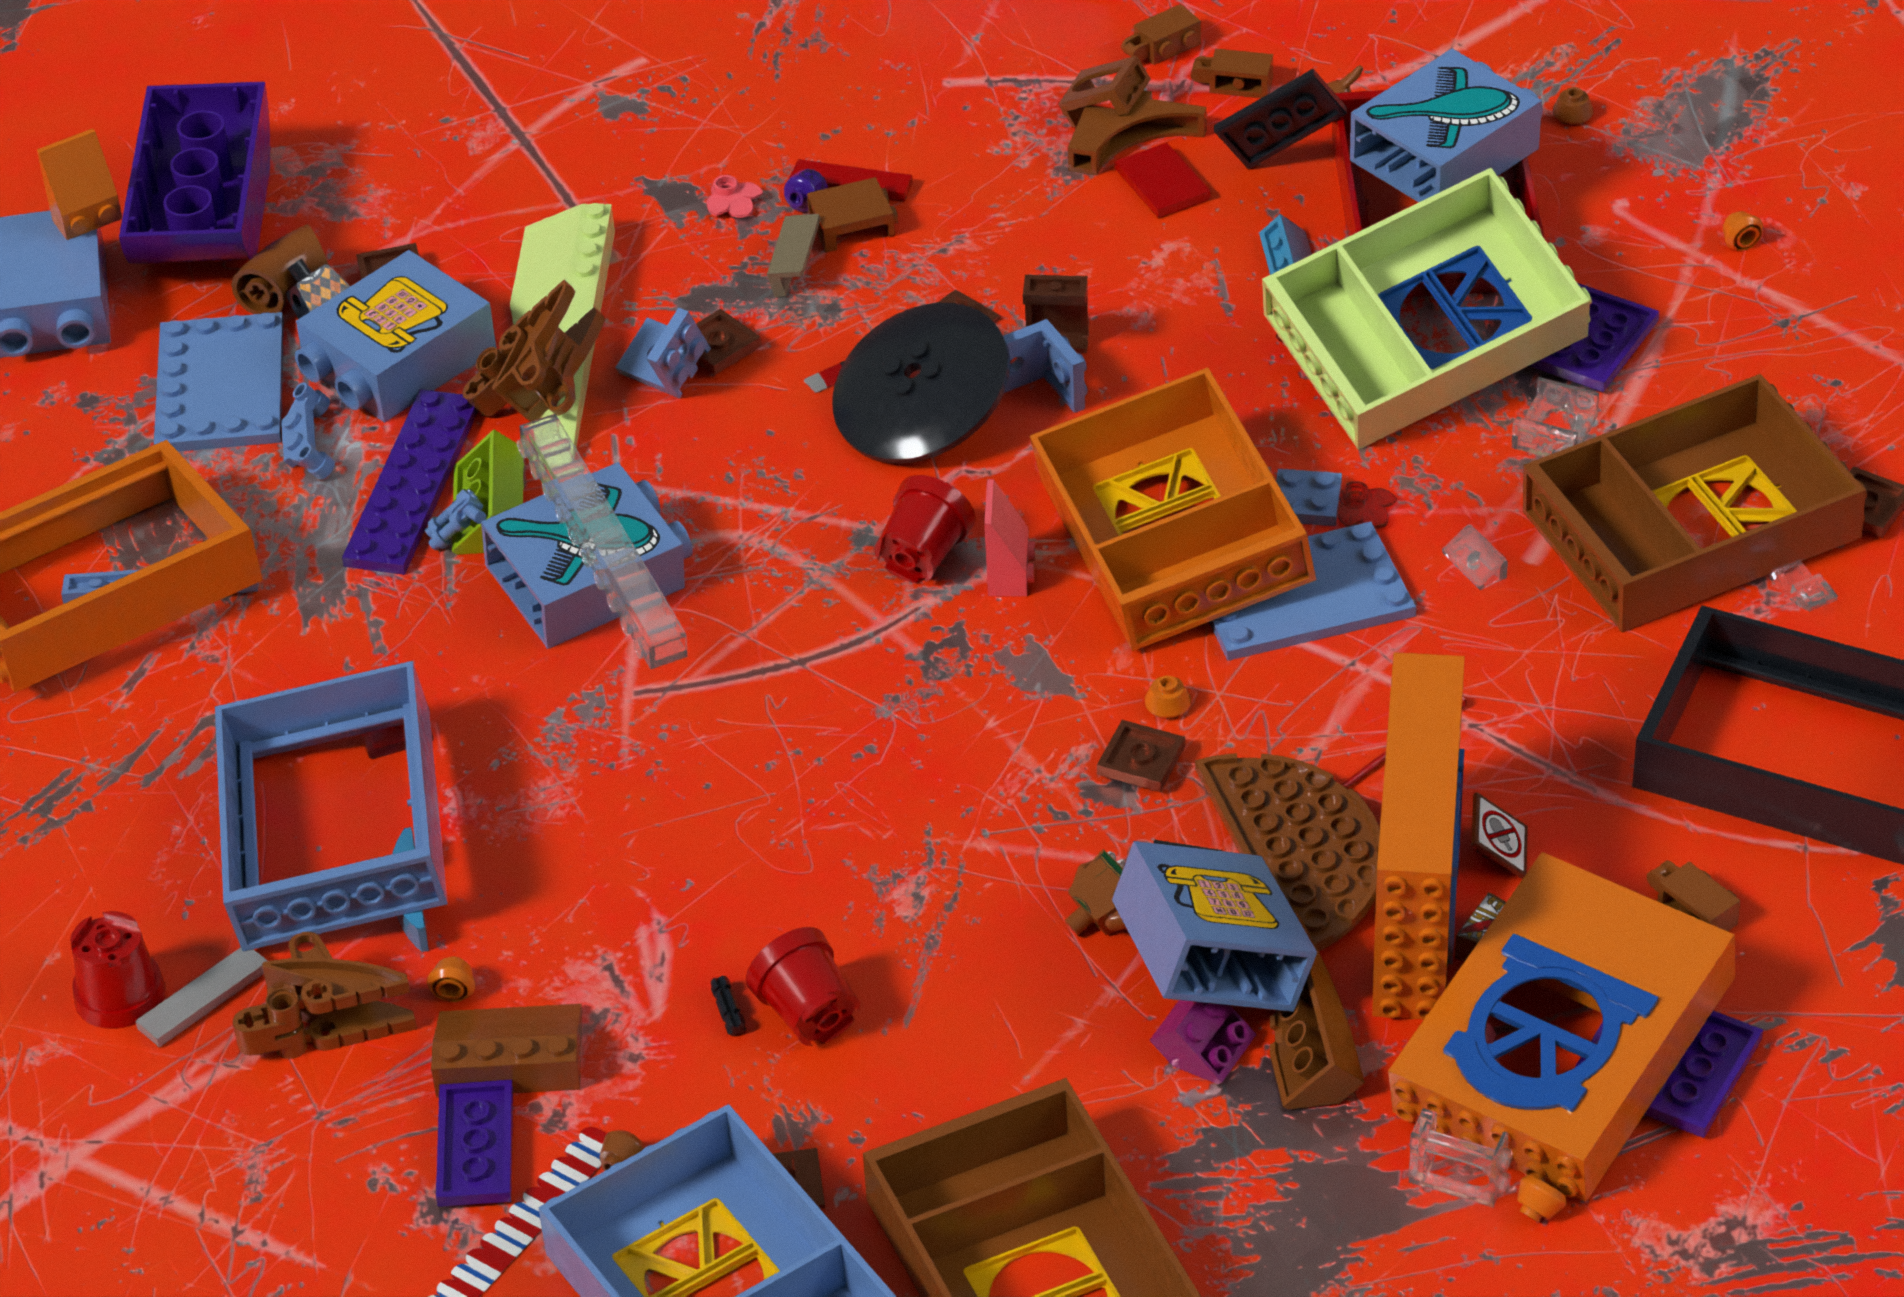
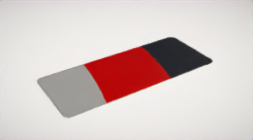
(824, 378)

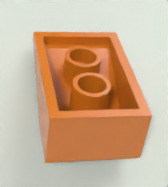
(78, 185)

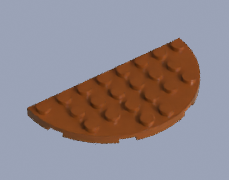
(1307, 830)

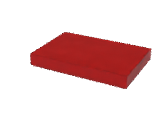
(1162, 180)

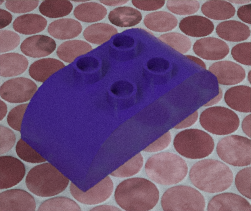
(198, 174)

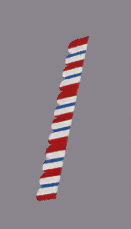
(517, 1232)

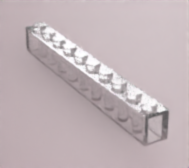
(602, 542)

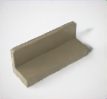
(792, 251)

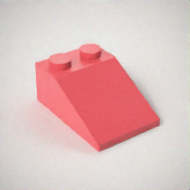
(1006, 546)

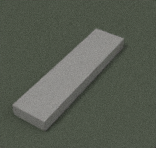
(201, 996)

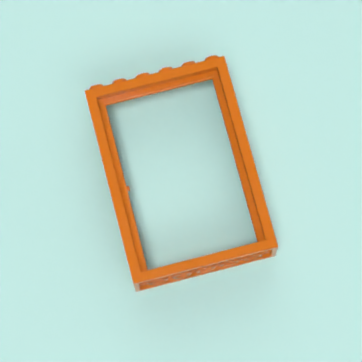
(139, 600)

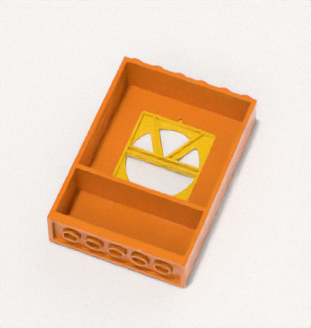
(1193, 562)

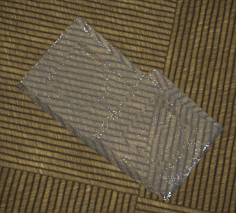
(1802, 587)

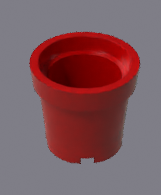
(923, 527)
(113, 972)
(803, 985)

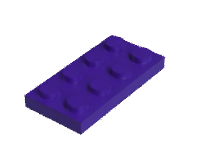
(474, 1143)

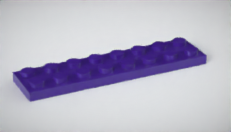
(410, 483)

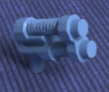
(455, 519)

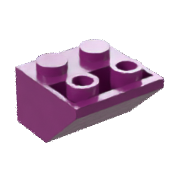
(1203, 1038)

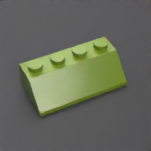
(495, 477)

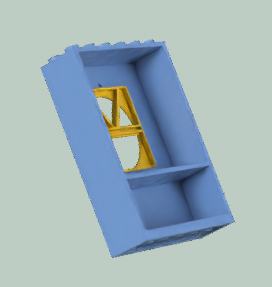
(704, 1182)

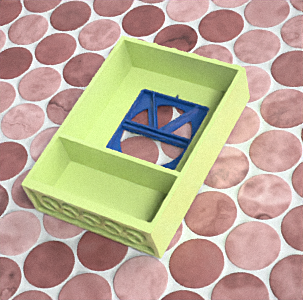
(1346, 301)

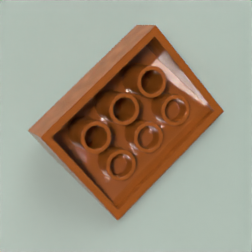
(521, 1044)

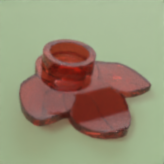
(1364, 505)

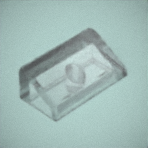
(1476, 558)

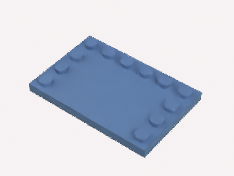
(220, 382)
(1351, 592)

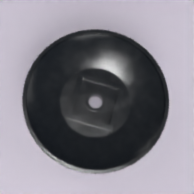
(920, 417)

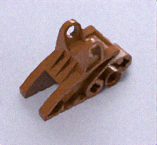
(535, 360)
(328, 995)

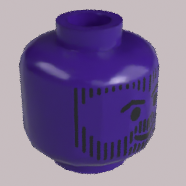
(801, 184)

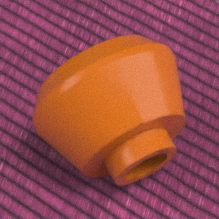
(1742, 231)
(1167, 697)
(451, 980)
(1539, 1198)

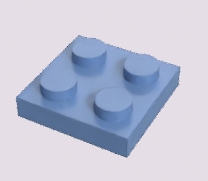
(1311, 494)

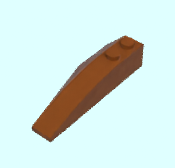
(1314, 1045)

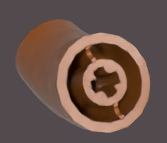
(265, 278)

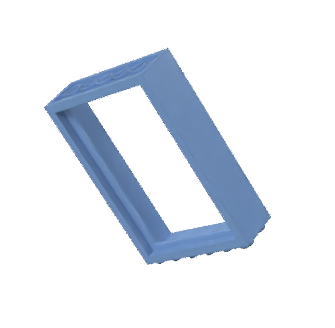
(345, 893)

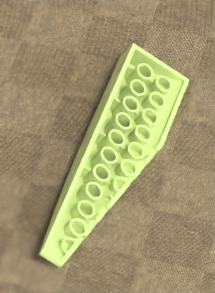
(574, 249)

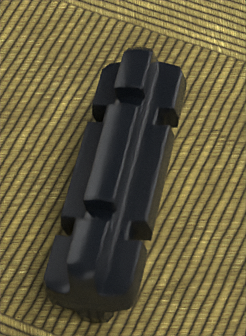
(728, 1005)

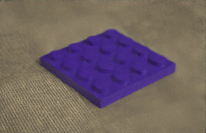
(1613, 336)
(1704, 1074)

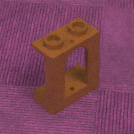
(1122, 91)

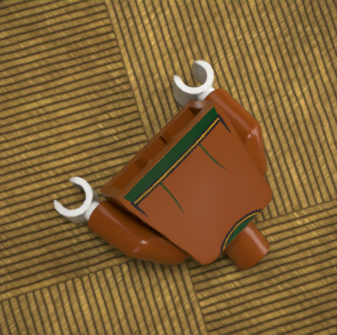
(1093, 894)

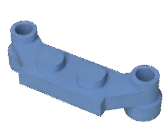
(299, 432)

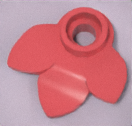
(732, 197)

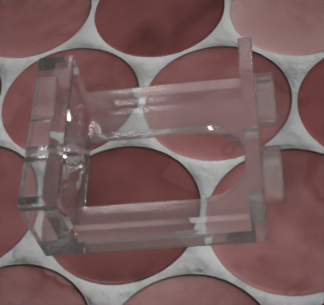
(1544, 439)
(1427, 1142)

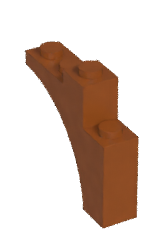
(1105, 133)

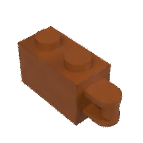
(1164, 35)
(1235, 73)
(1695, 894)

